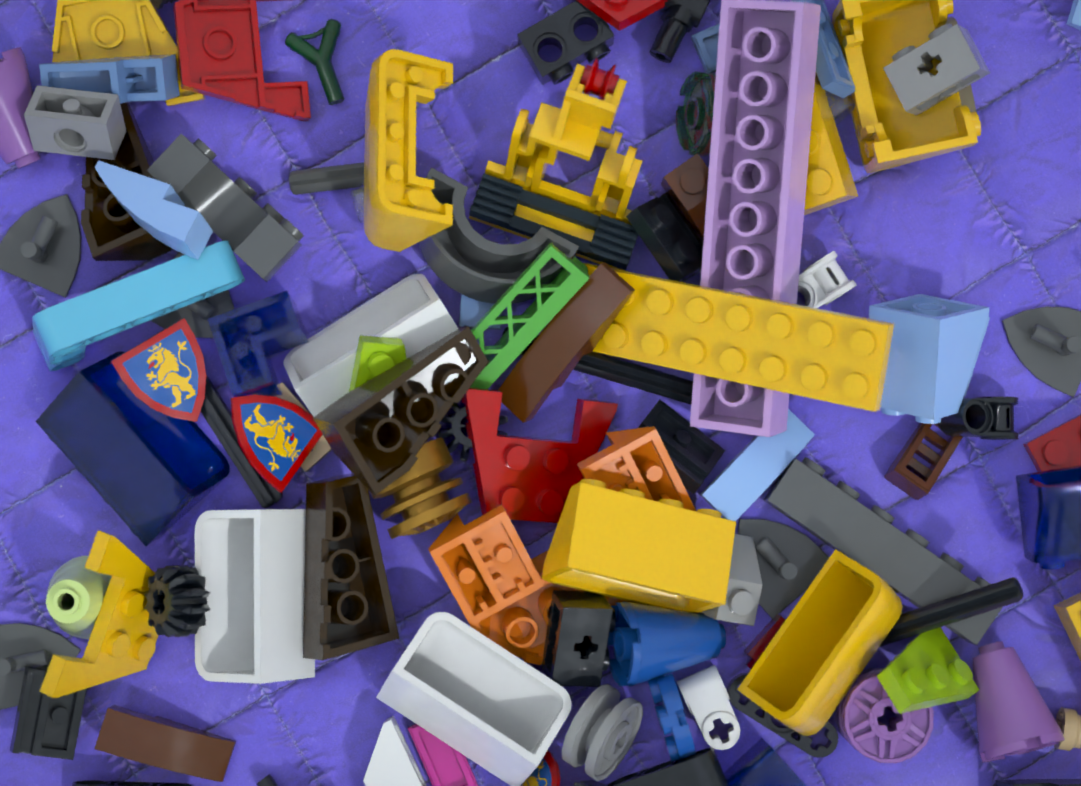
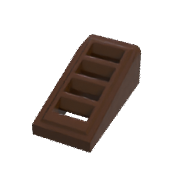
(909, 482)

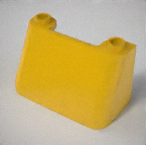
(884, 131)
(396, 201)

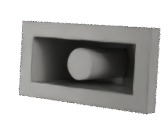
(743, 585)

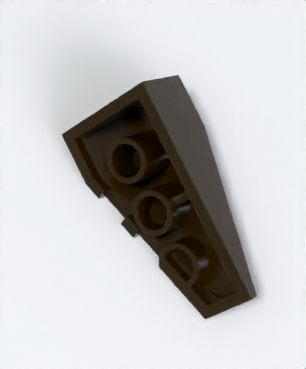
(392, 416)

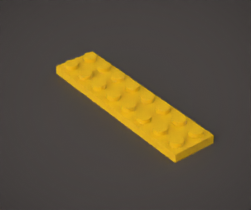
(751, 340)

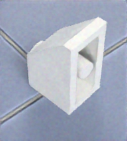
(392, 760)

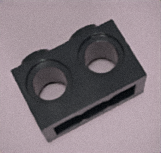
(559, 31)

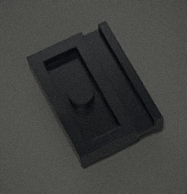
(668, 236)
(688, 447)
(45, 723)

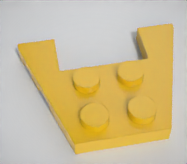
(113, 30)
(121, 634)

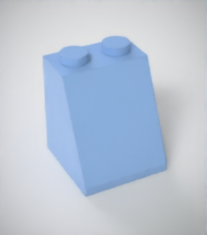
(929, 354)

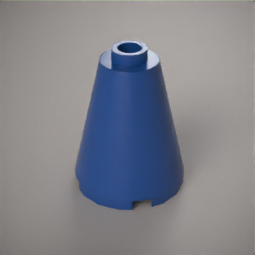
(660, 641)

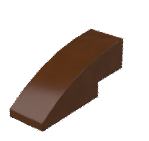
(164, 744)

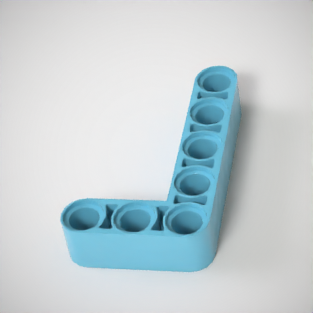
(85, 319)

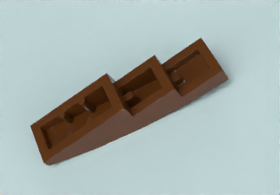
(564, 342)

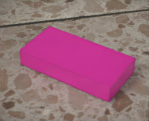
(442, 762)

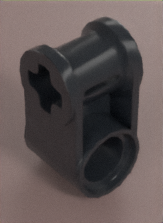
(984, 418)

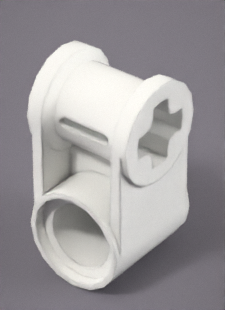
(824, 282)
(709, 701)

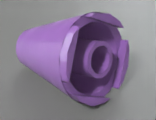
(14, 99)
(1009, 706)

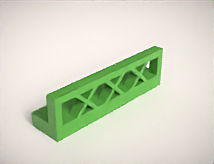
(536, 316)

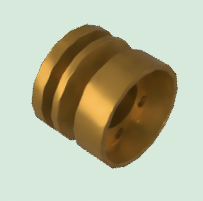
(422, 494)

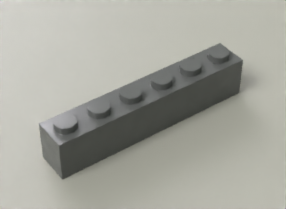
(872, 541)

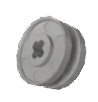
(602, 732)

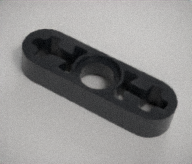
(802, 742)

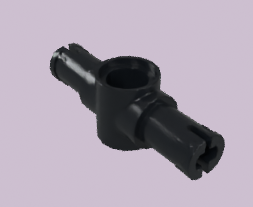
(677, 19)

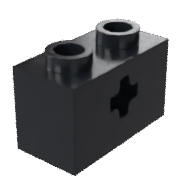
(578, 638)

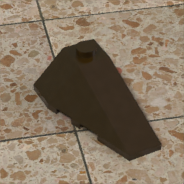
(106, 224)

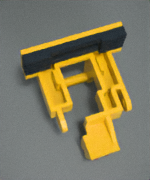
(522, 202)

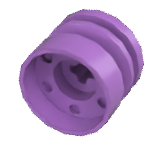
(859, 726)

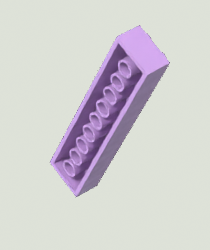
(757, 184)

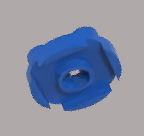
(672, 717)

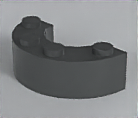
(254, 233)
(478, 265)

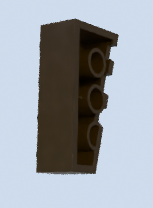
(344, 572)

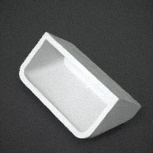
(405, 311)
(255, 596)
(477, 698)

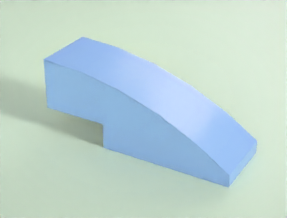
(157, 209)
(755, 469)

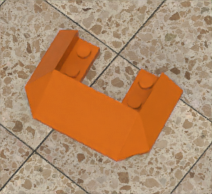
(493, 572)

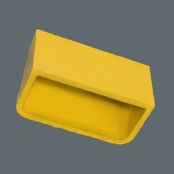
(640, 549)
(823, 645)

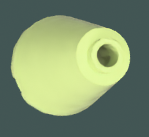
(76, 597)

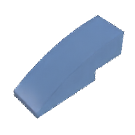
(128, 77)

